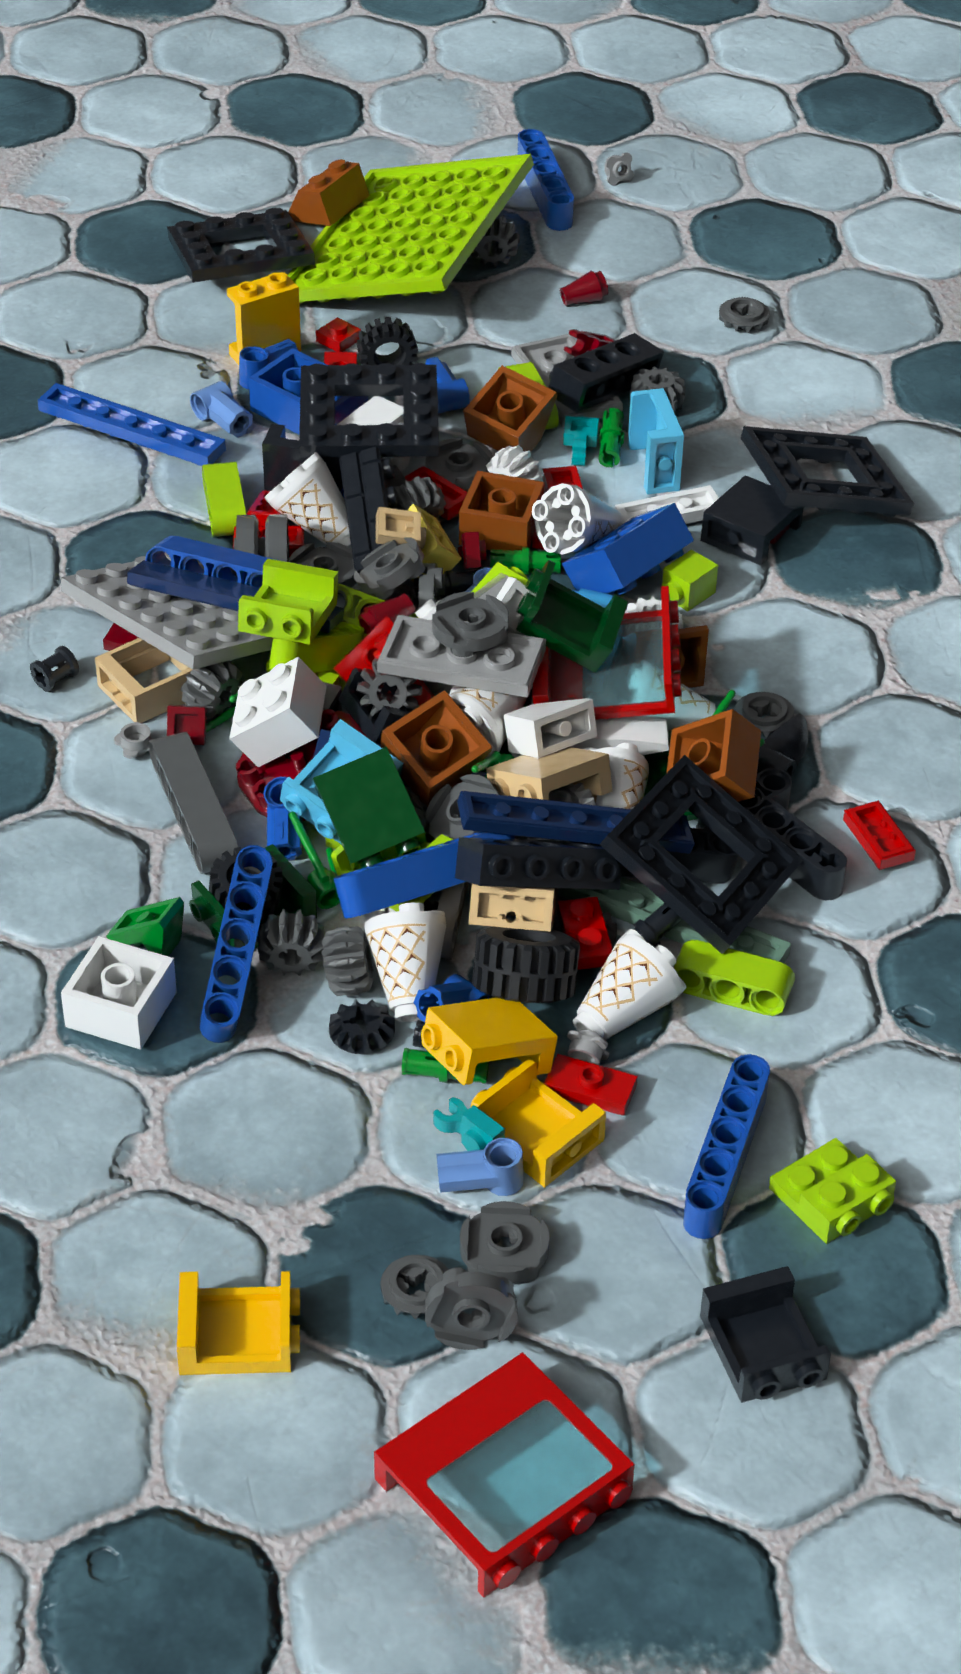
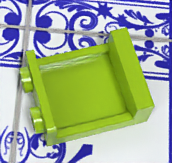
(290, 602)

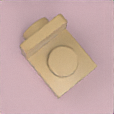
(398, 524)

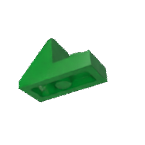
(153, 925)

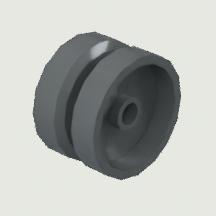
(276, 538)

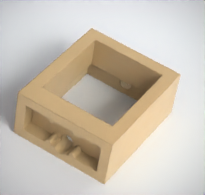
(116, 673)
(532, 906)

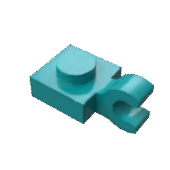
(580, 433)
(473, 1125)

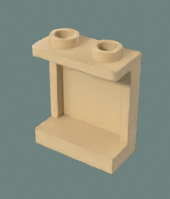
(538, 776)

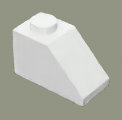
(550, 726)

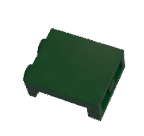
(569, 620)
(370, 809)
(295, 895)

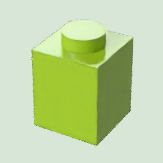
(690, 579)

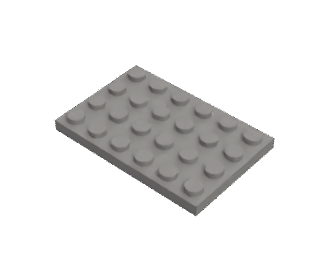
(177, 626)

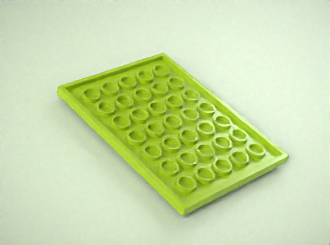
(410, 229)

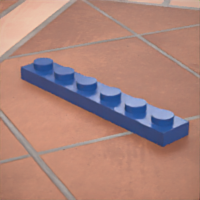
(131, 425)

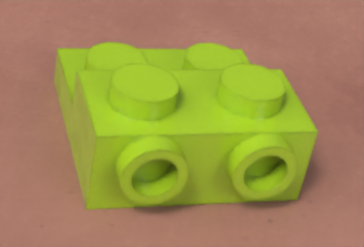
(834, 1189)

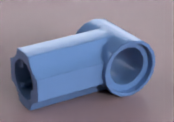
(219, 405)
(494, 1167)

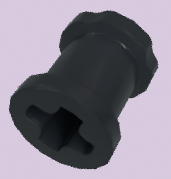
(58, 659)

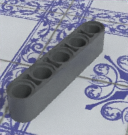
(192, 799)

